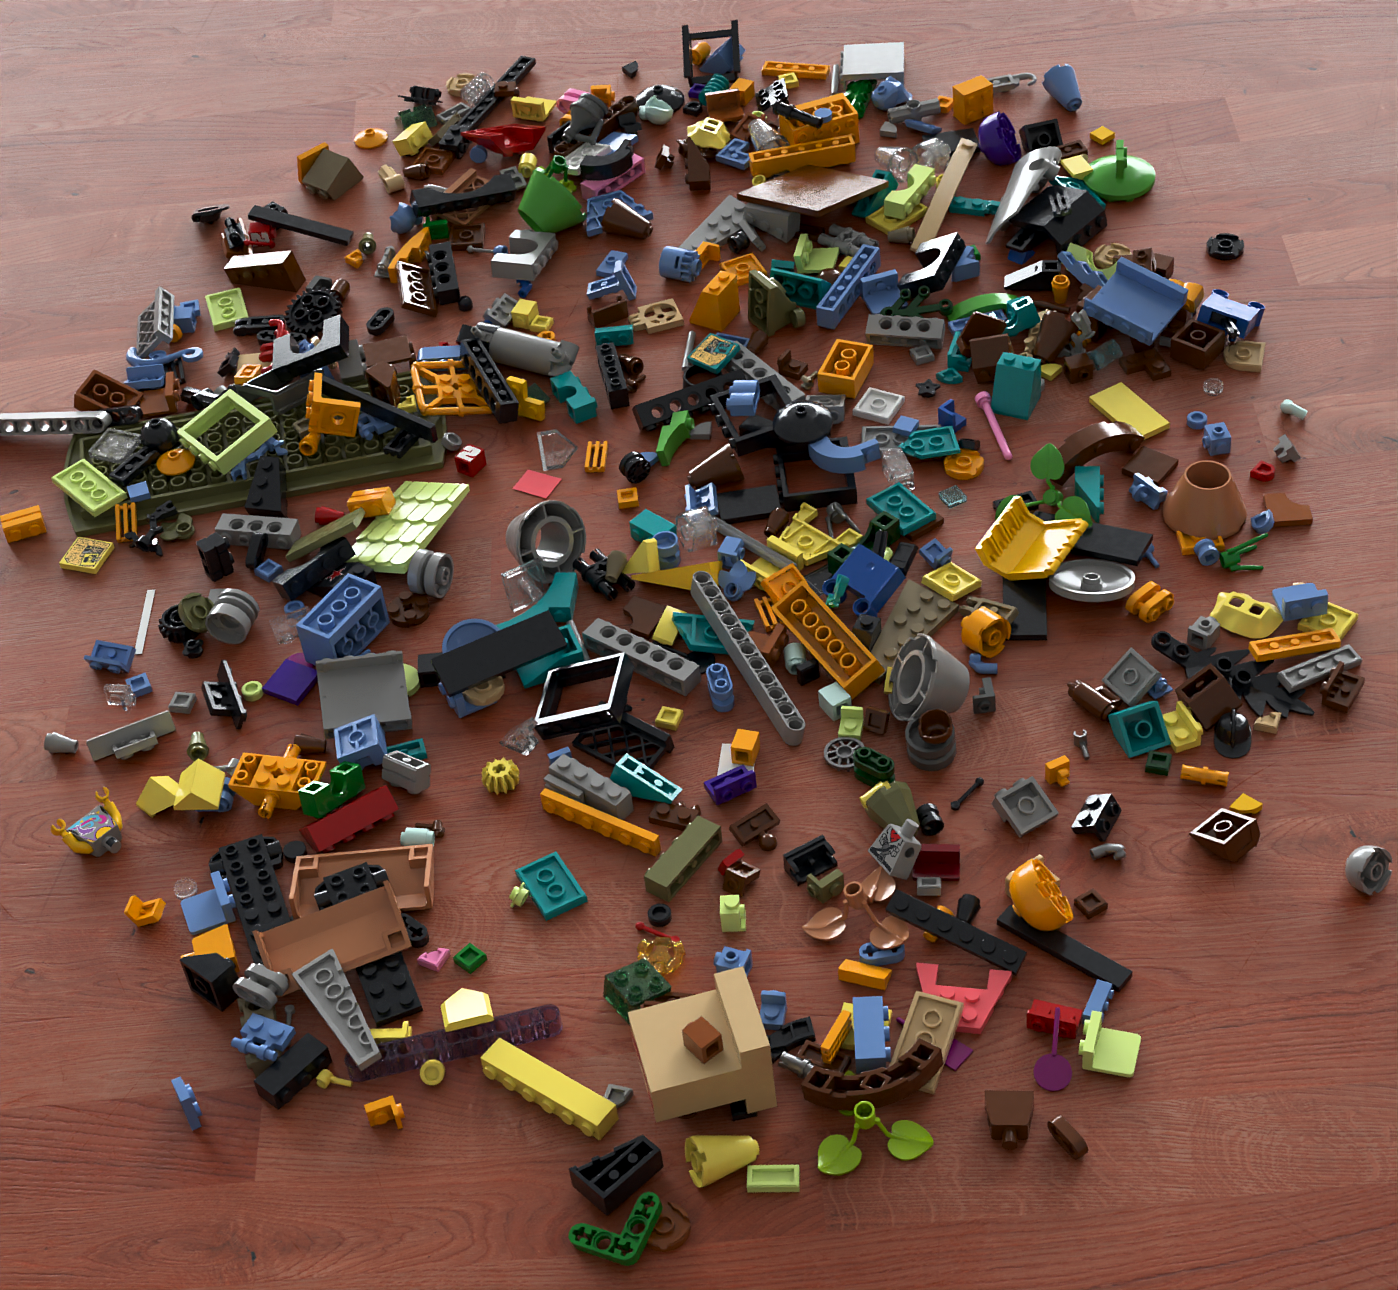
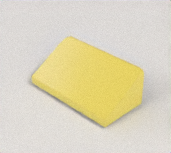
(1077, 167)

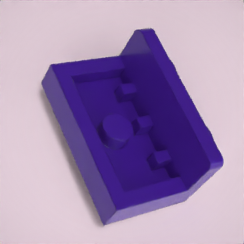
(730, 784)

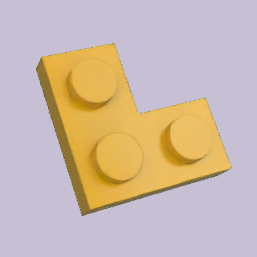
(528, 406)

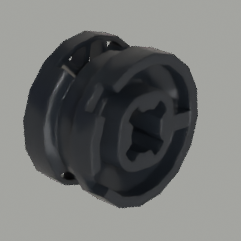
(634, 467)

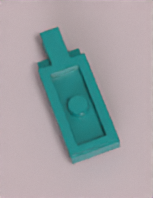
(973, 206)

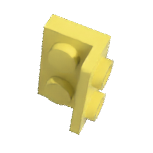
(1182, 728)

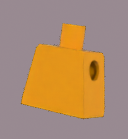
(215, 941)

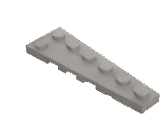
(335, 1002)

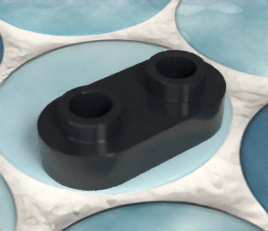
(380, 321)

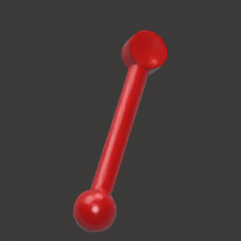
(271, 244)
(640, 926)

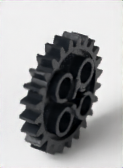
(311, 309)

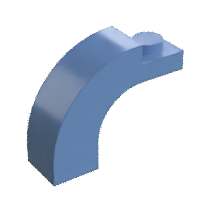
(843, 459)

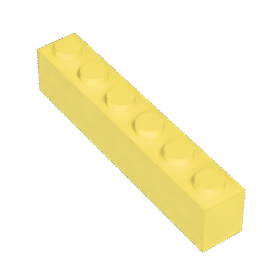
(549, 1089)

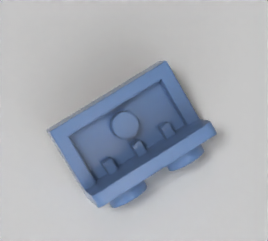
(145, 377)
(702, 497)
(111, 656)

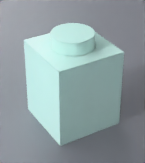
(832, 698)

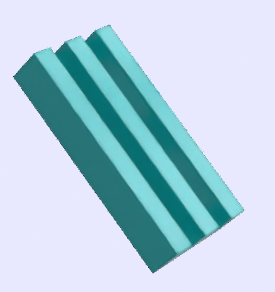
(419, 753)

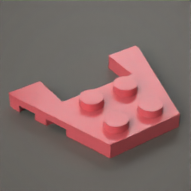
(978, 1003)

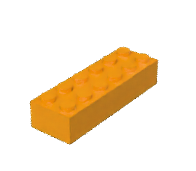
(828, 639)

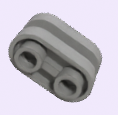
(261, 986)

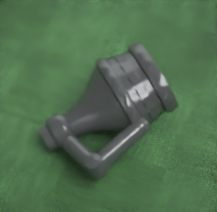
(585, 114)

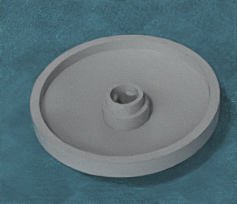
(1092, 580)

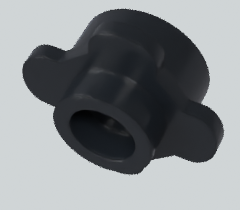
(193, 648)

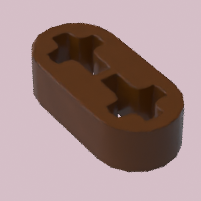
(1067, 1137)

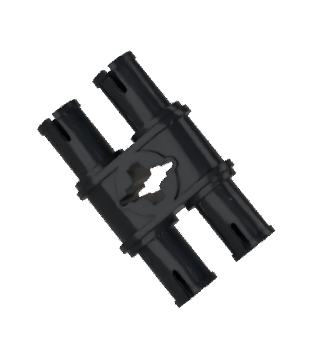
(596, 575)

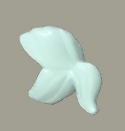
(656, 111)

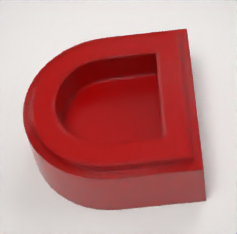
(1263, 471)

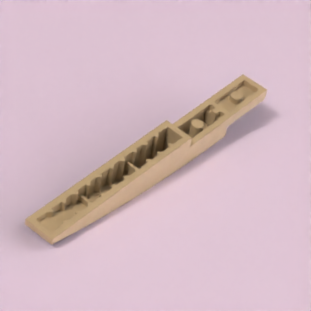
(945, 193)

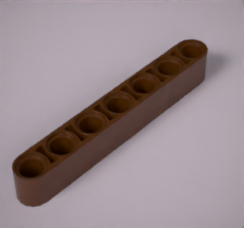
(611, 124)

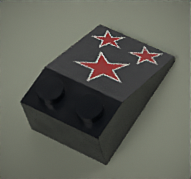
(357, 569)

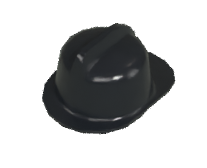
(1232, 735)

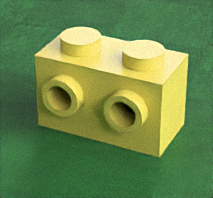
(413, 139)

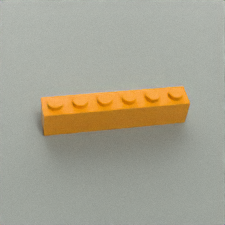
(815, 153)

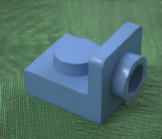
(773, 1009)

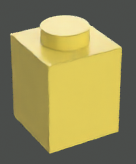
(524, 313)

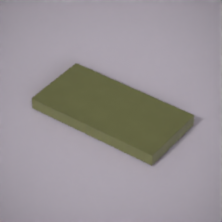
(325, 534)

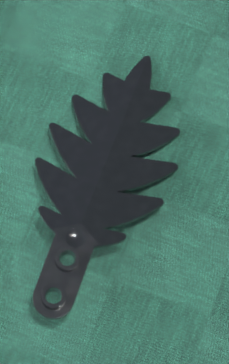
(1241, 677)

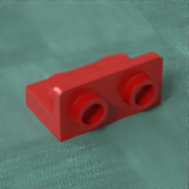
(1042, 1017)

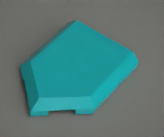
(931, 443)

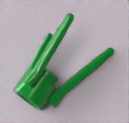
(1232, 556)

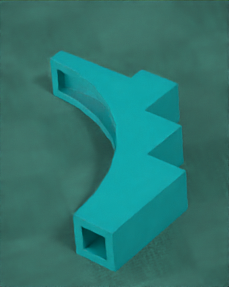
(559, 600)

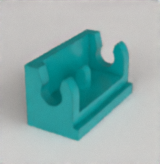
(955, 358)

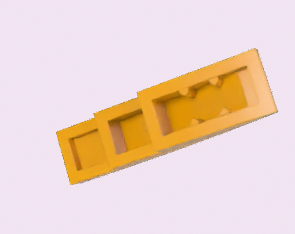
(411, 252)

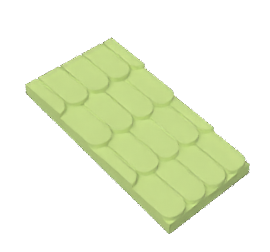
(411, 525)

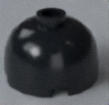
(159, 435)

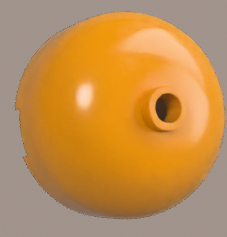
(1039, 897)

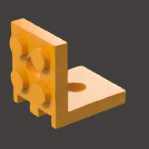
(322, 410)

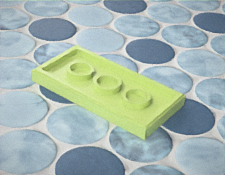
(89, 487)

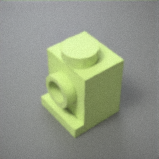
(732, 914)

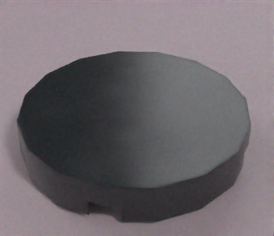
(1225, 246)

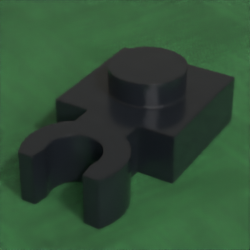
(229, 364)

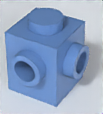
(1216, 439)

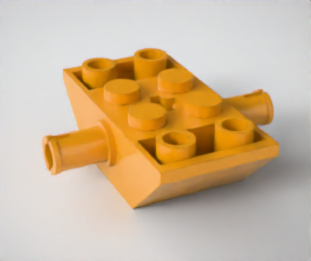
(274, 779)

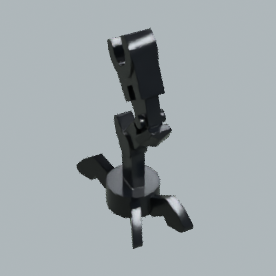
(145, 542)

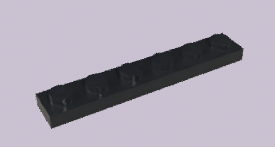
(956, 932)

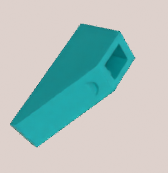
(1088, 488)

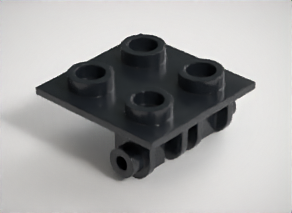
(423, 95)
(767, 97)

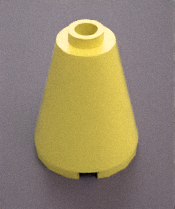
(718, 1156)

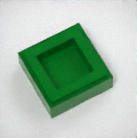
(470, 958)

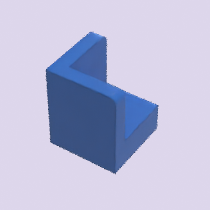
(948, 417)

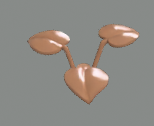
(877, 887)

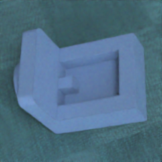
(936, 554)

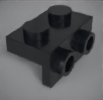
(454, 141)
(1097, 816)

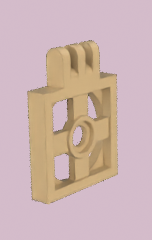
(640, 322)

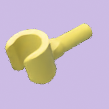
(326, 1076)

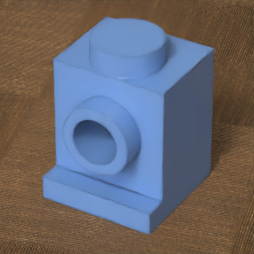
(731, 551)
(733, 958)

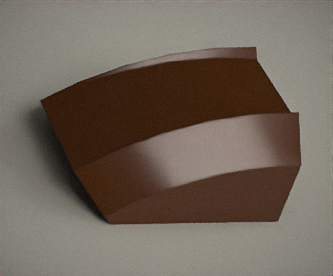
(1228, 834)

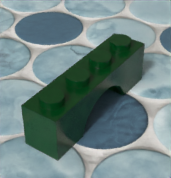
(884, 522)

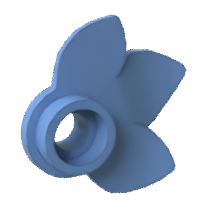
(736, 578)

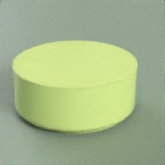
(252, 691)

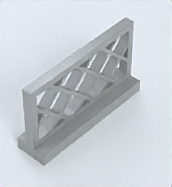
(155, 323)

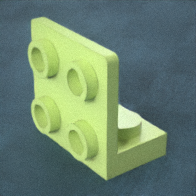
(811, 259)

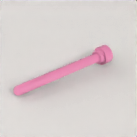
(983, 401)

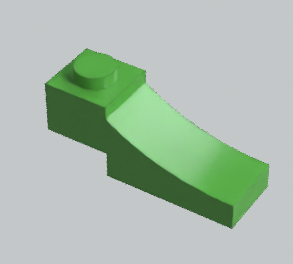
(673, 436)

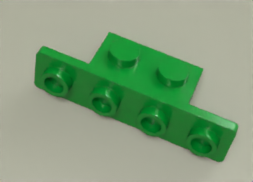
(859, 94)

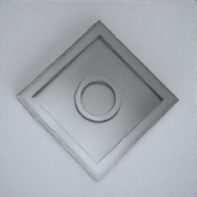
(1131, 677)

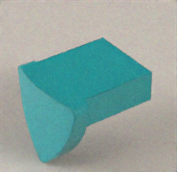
(783, 265)

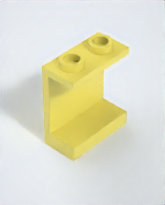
(765, 569)

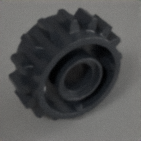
(173, 627)

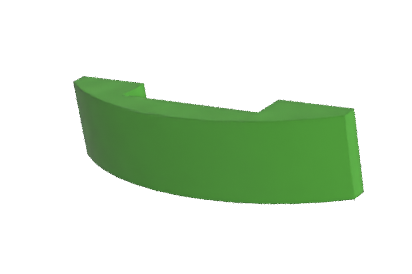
(982, 304)

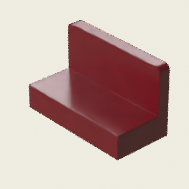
(938, 861)

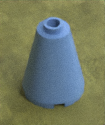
(1063, 86)

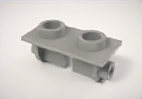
(382, 267)

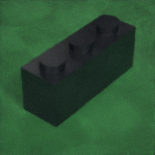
(293, 1071)

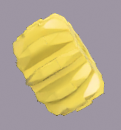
(500, 776)

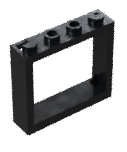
(755, 440)
(819, 498)
(590, 718)

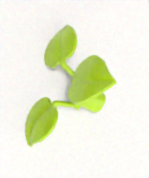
(840, 1156)

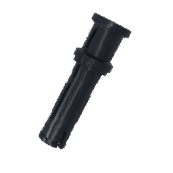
(790, 112)

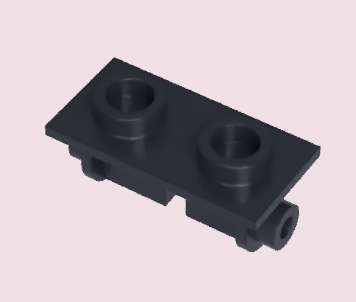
(234, 233)

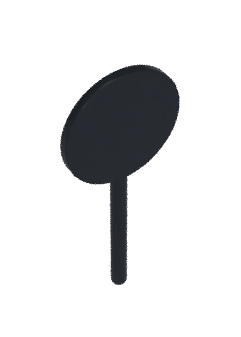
(703, 659)

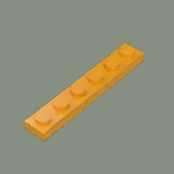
(600, 822)

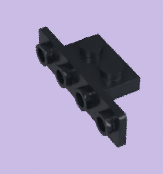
(223, 696)

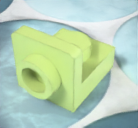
(851, 722)

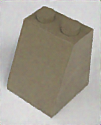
(331, 175)

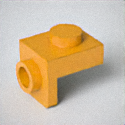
(604, 93)
(708, 251)
(144, 913)

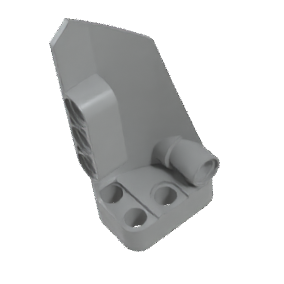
(1028, 176)

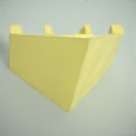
(157, 795)

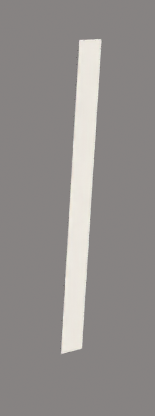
(144, 621)

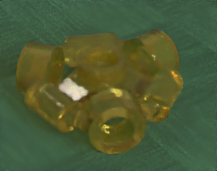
(661, 957)

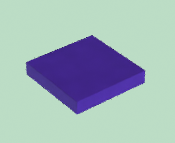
(291, 682)

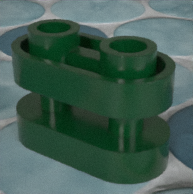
(872, 767)

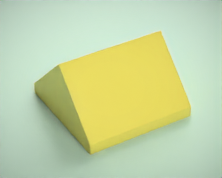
(199, 787)

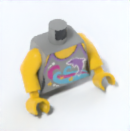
(95, 831)

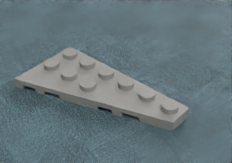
(718, 225)

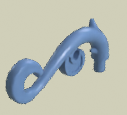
(161, 357)

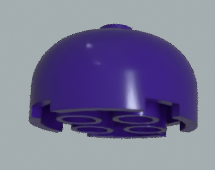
(998, 140)

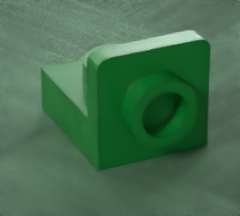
(438, 229)

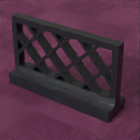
(636, 730)

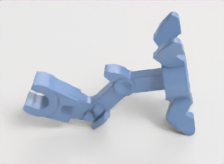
(269, 445)

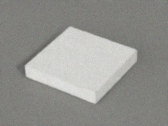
(878, 405)

